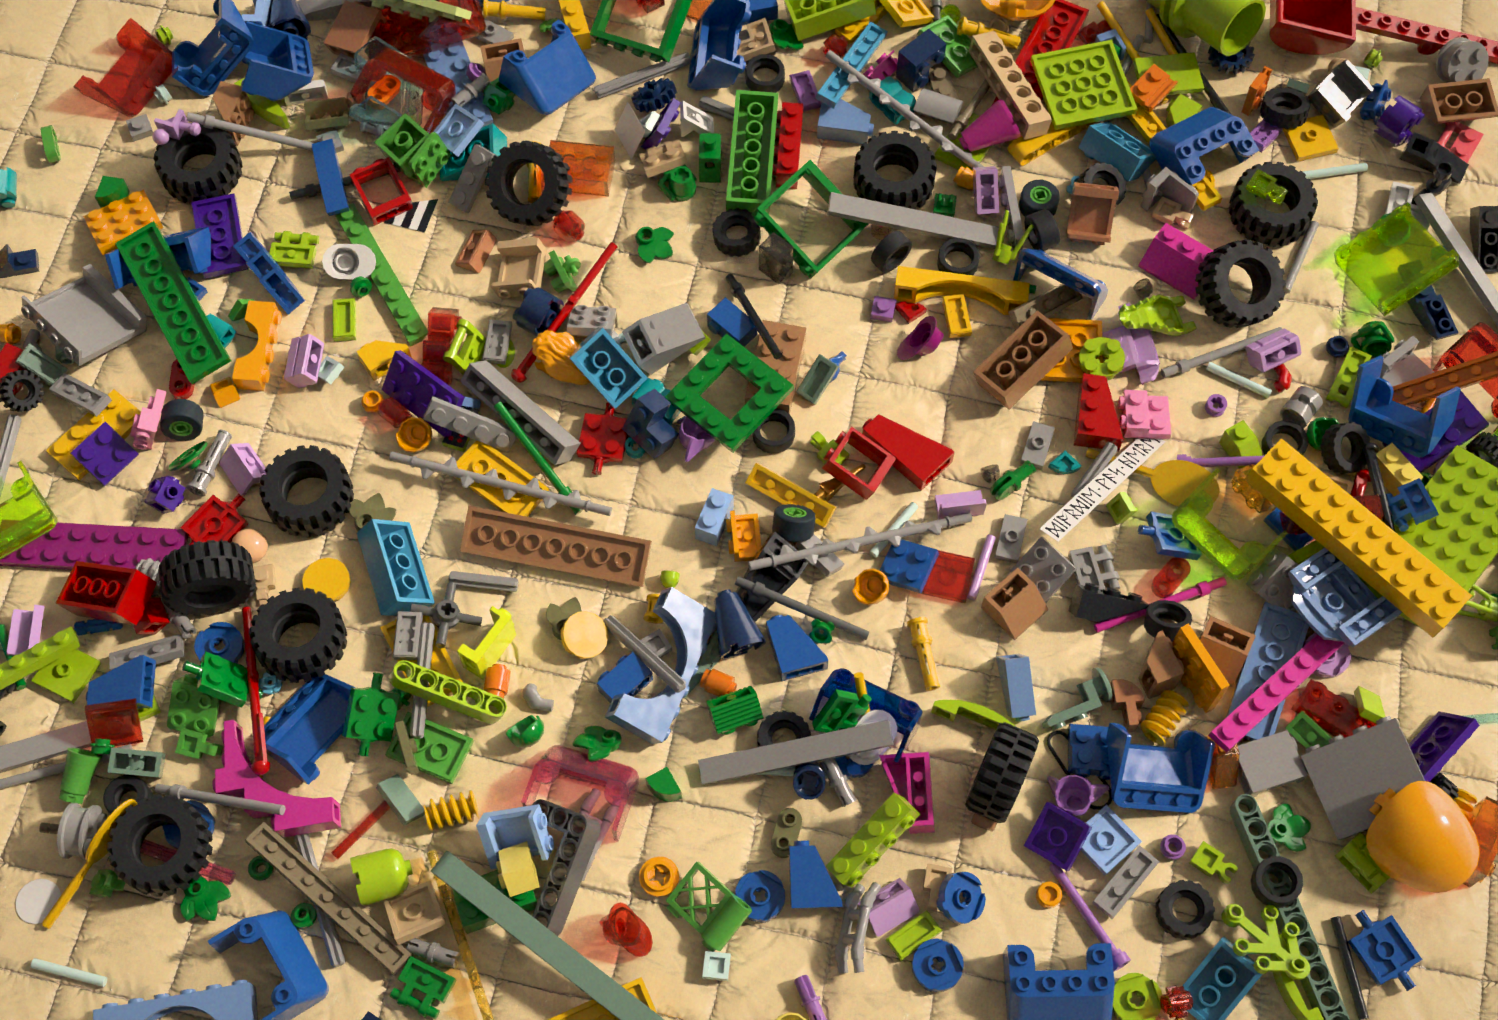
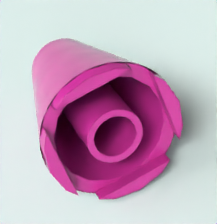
(990, 128)

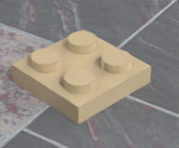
(414, 912)

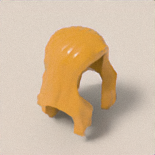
(554, 352)

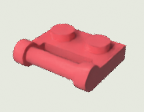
(1465, 142)

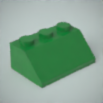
(473, 919)

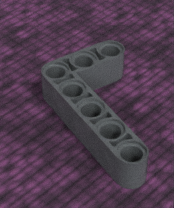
(566, 862)

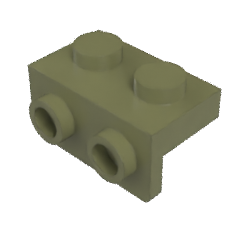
(326, 114)

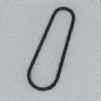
(1066, 771)

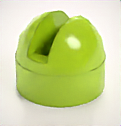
(669, 578)

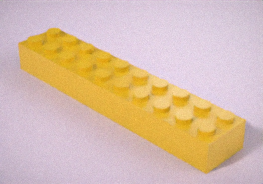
(1358, 538)

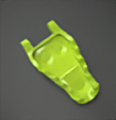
(1156, 314)

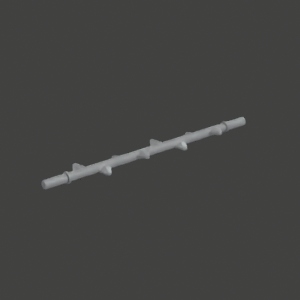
(904, 109)
(491, 479)
(870, 537)

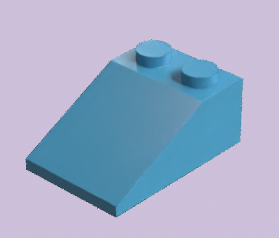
(1220, 982)

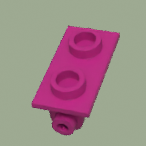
(886, 64)

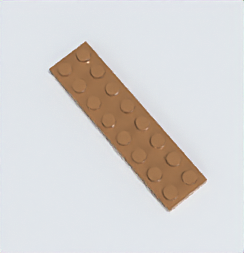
(556, 546)

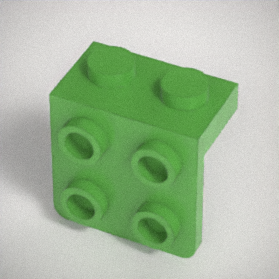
(429, 160)
(192, 708)

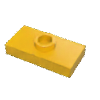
(956, 316)

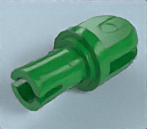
(1012, 480)

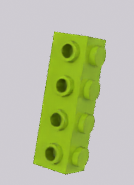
(872, 840)

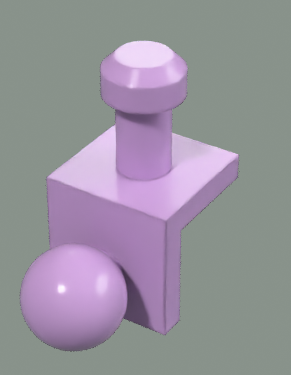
(174, 128)

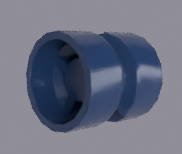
(809, 780)

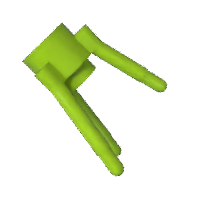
(1003, 251)
(1486, 608)

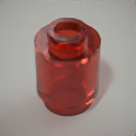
(393, 412)

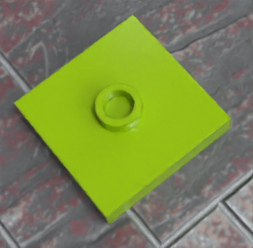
(67, 674)

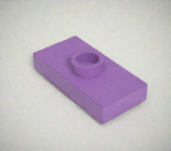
(805, 90)
(1265, 134)

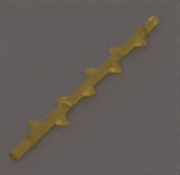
(462, 942)

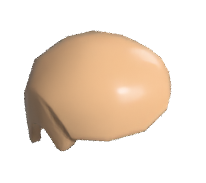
(253, 542)

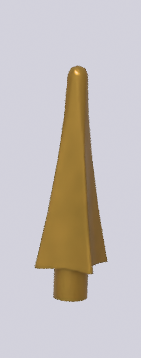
(832, 486)

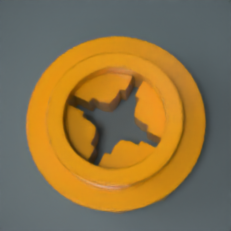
(664, 866)

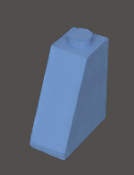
(844, 123)
(1017, 686)

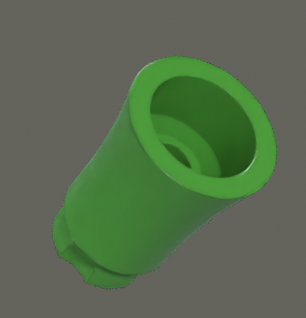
(78, 774)

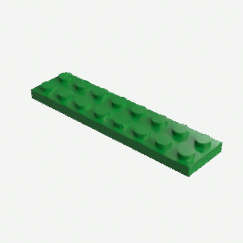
(173, 302)

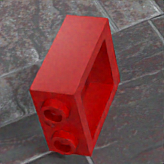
(386, 210)
(870, 450)

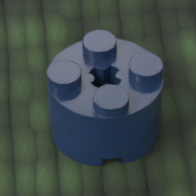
(537, 310)

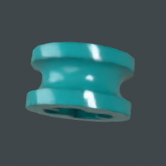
(633, 454)

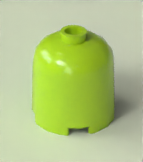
(381, 875)

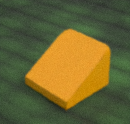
(224, 392)

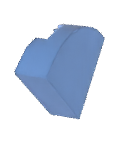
(471, 402)

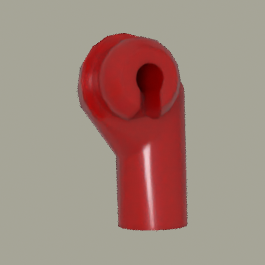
(1284, 378)

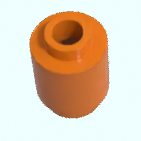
(497, 680)
(717, 682)

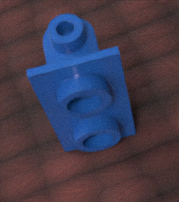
(1379, 97)

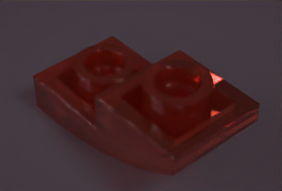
(1089, 32)

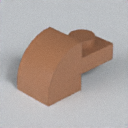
(1128, 698)

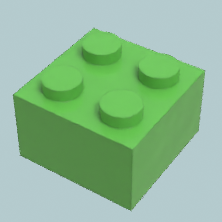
(402, 142)

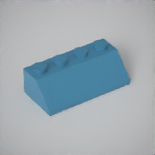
(394, 566)

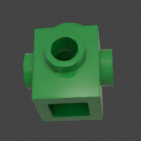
(498, 97)

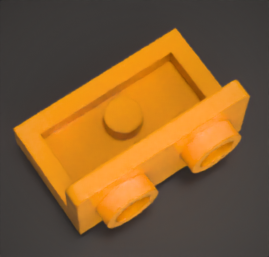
(745, 536)

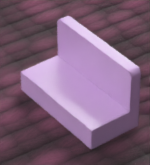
(242, 466)
(960, 503)
(24, 630)
(892, 907)

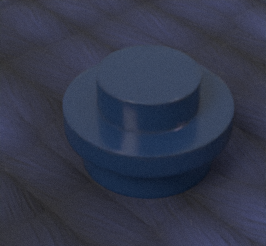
(1337, 346)

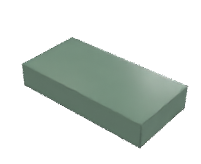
(40, 364)
(817, 379)
(400, 799)

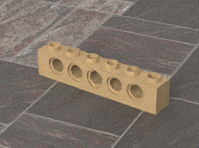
(1009, 84)

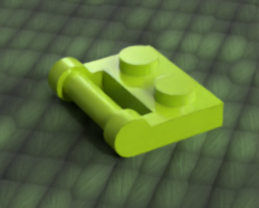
(471, 350)

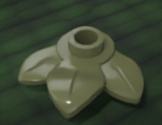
(372, 509)
(558, 615)

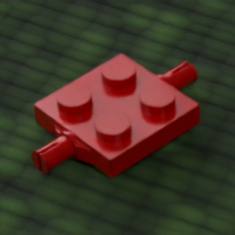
(602, 438)
(215, 521)

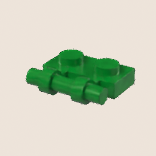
(841, 711)
(426, 980)

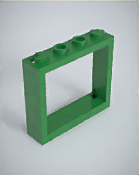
(638, 49)
(823, 187)

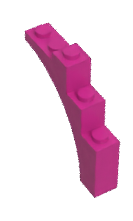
(238, 780)

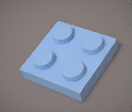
(458, 129)
(1108, 840)

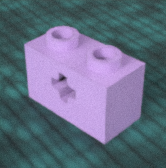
(985, 190)

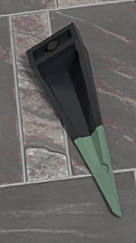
(774, 578)

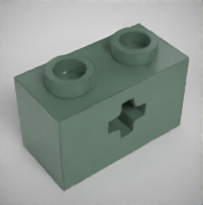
(136, 762)

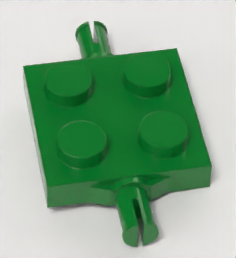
(221, 679)
(370, 714)

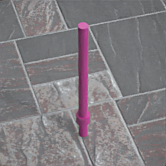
(1201, 589)

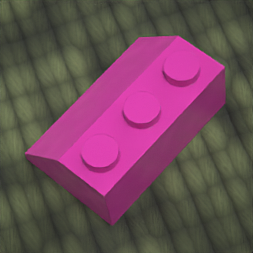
(1175, 259)

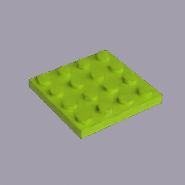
(1083, 84)

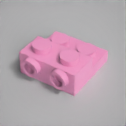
(1144, 415)
(146, 424)

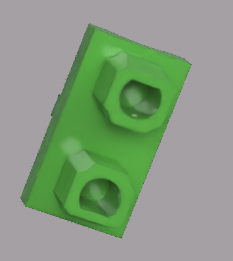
(557, 264)

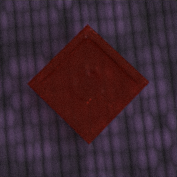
(950, 577)
(115, 721)

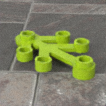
(1268, 943)

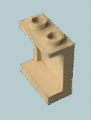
(520, 266)

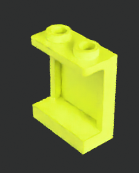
(491, 646)

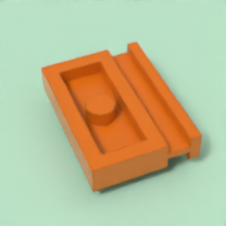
(1152, 87)
(1256, 91)

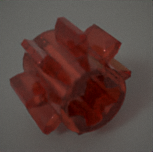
(836, 45)
(1176, 1002)

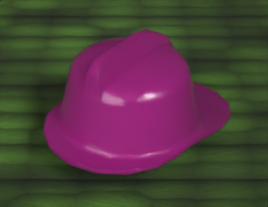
(921, 340)

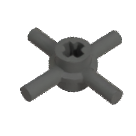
(446, 615)

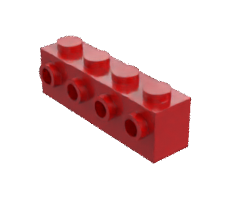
(789, 142)

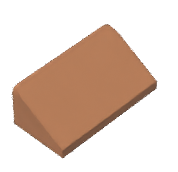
(476, 250)

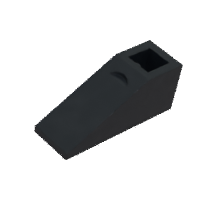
(1427, 153)
(1485, 236)
(1099, 605)

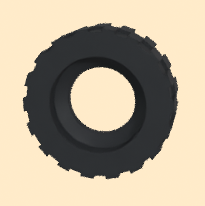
(1281, 117)
(1107, 173)
(741, 246)
(1331, 447)
(781, 720)
(1193, 892)

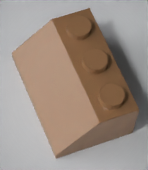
(1459, 101)

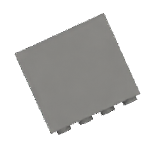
(86, 316)
(1358, 769)

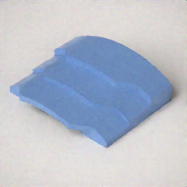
(1337, 600)

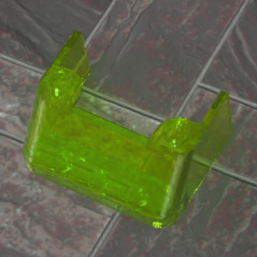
(24, 515)
(1191, 522)

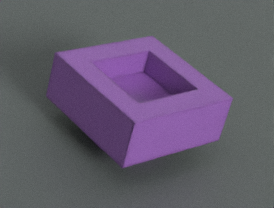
(883, 309)

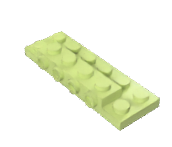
(426, 8)

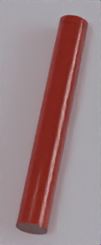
(360, 830)

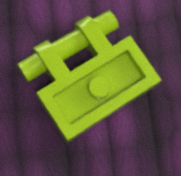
(294, 255)

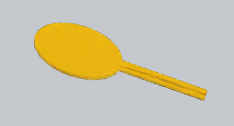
(1173, 479)
(95, 852)

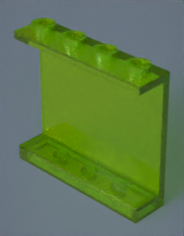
(1394, 260)

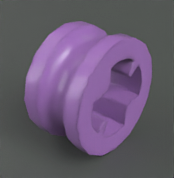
(1220, 409)

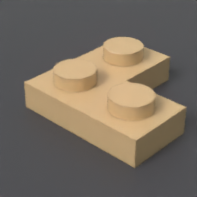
(759, 41)

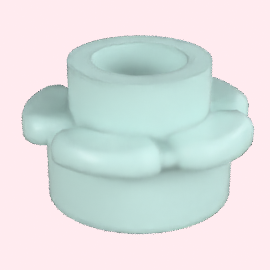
(162, 94)

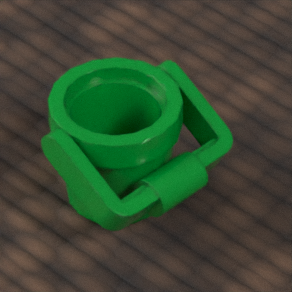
(681, 184)
(1375, 338)

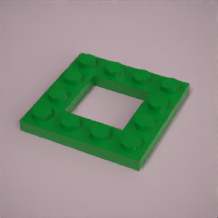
(730, 433)

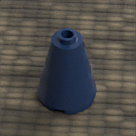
(289, 17)
(735, 626)

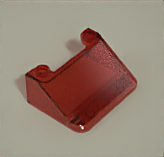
(135, 74)

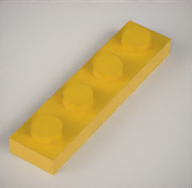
(789, 493)

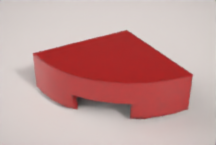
(910, 311)

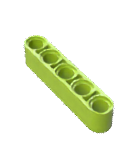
(435, 692)

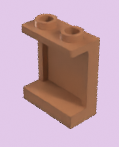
(353, 28)
(1091, 213)

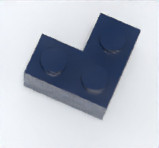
(918, 58)
(647, 424)

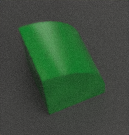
(110, 190)
(664, 785)

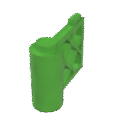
(724, 919)

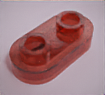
(1169, 578)

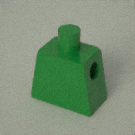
(710, 151)

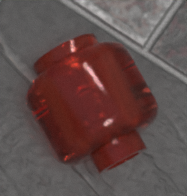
(569, 226)

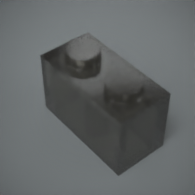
(776, 258)

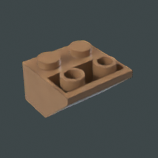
(493, 55)
(233, 107)
(1014, 604)
(1226, 646)
(1161, 667)

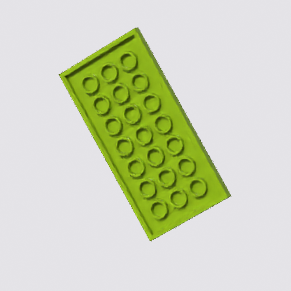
(1466, 530)

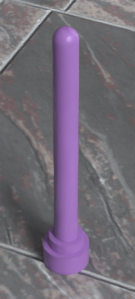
(1222, 461)
(1119, 958)

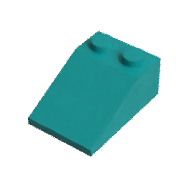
(488, 137)

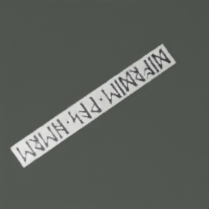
(1100, 487)

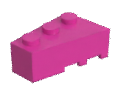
(912, 781)

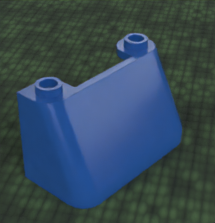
(217, 55)

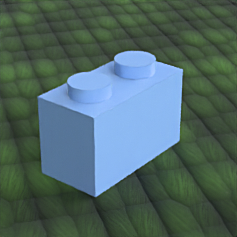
(713, 517)

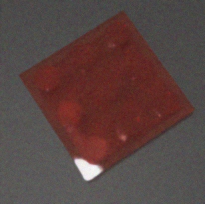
(403, 33)

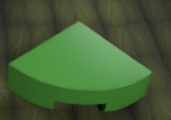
(239, 309)

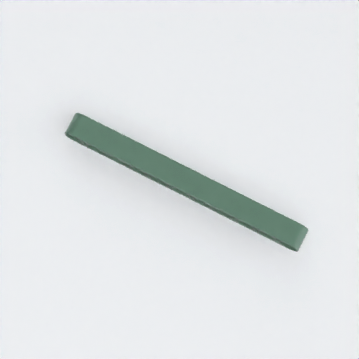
(1293, 913)
(541, 940)

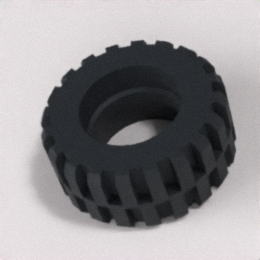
(895, 150)
(502, 178)
(205, 183)
(1268, 226)
(1265, 279)
(300, 465)
(206, 577)
(292, 609)
(1002, 772)
(134, 828)

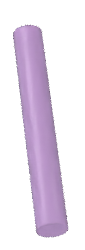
(981, 567)

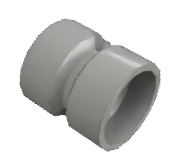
(1301, 406)

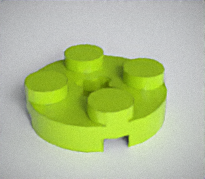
(1102, 346)
(1142, 986)

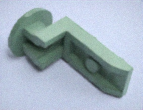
(1089, 693)

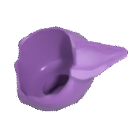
(693, 437)
(1075, 793)

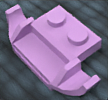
(1138, 351)

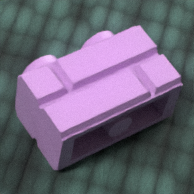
(1273, 350)
(304, 361)

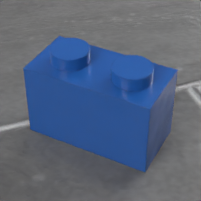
(730, 320)
(627, 677)

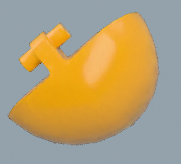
(1018, 9)
(1422, 838)

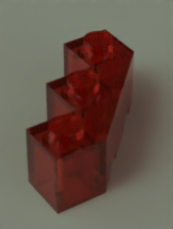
(440, 335)

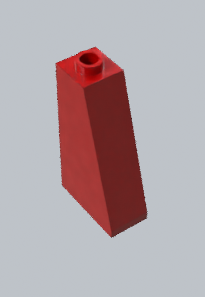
(916, 455)

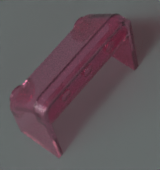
(618, 779)

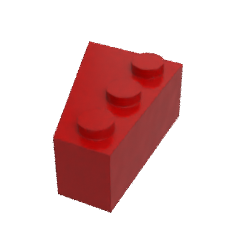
(1096, 414)

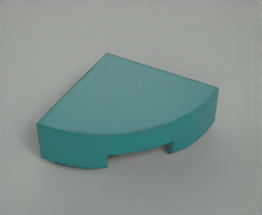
(1064, 464)

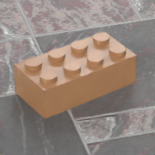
(791, 343)
(1023, 359)

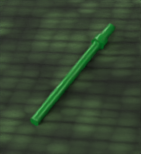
(534, 453)

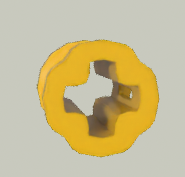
(650, 616)

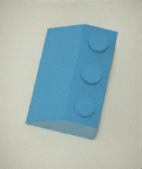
(1116, 147)
(607, 367)

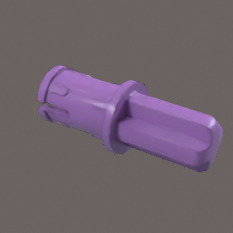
(809, 998)

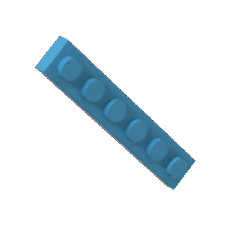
(857, 56)

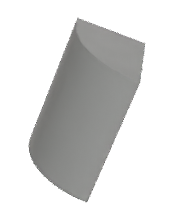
(938, 106)

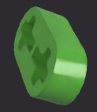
(50, 144)

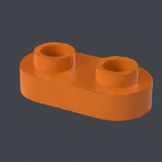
(381, 90)

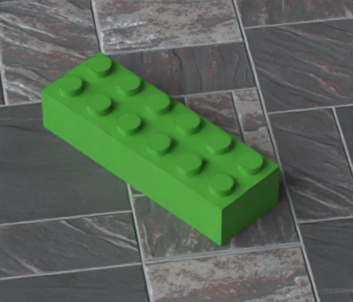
(752, 149)

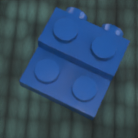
(1088, 751)

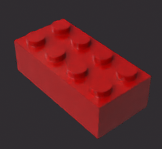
(106, 592)

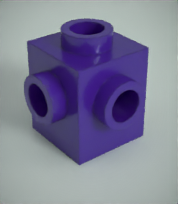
(165, 494)

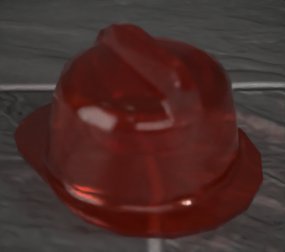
(627, 930)

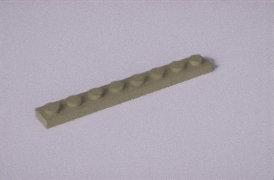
(328, 898)

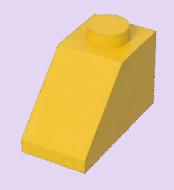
(378, 356)

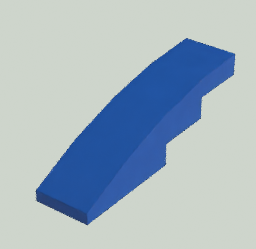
(330, 177)
(269, 273)

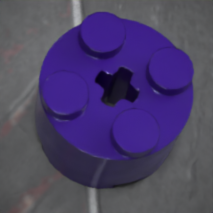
(1398, 121)

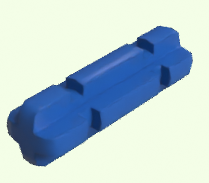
(95, 626)

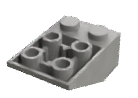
(663, 337)

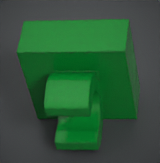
(944, 204)

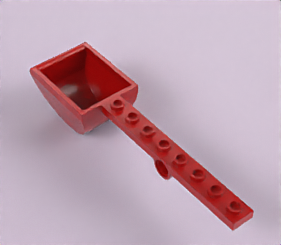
(1331, 27)

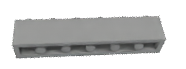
(539, 427)

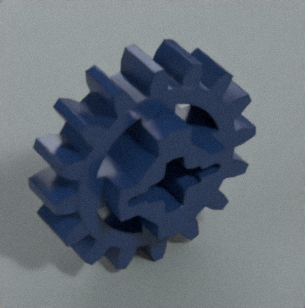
(1232, 62)
(654, 95)

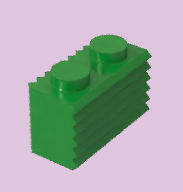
(735, 710)

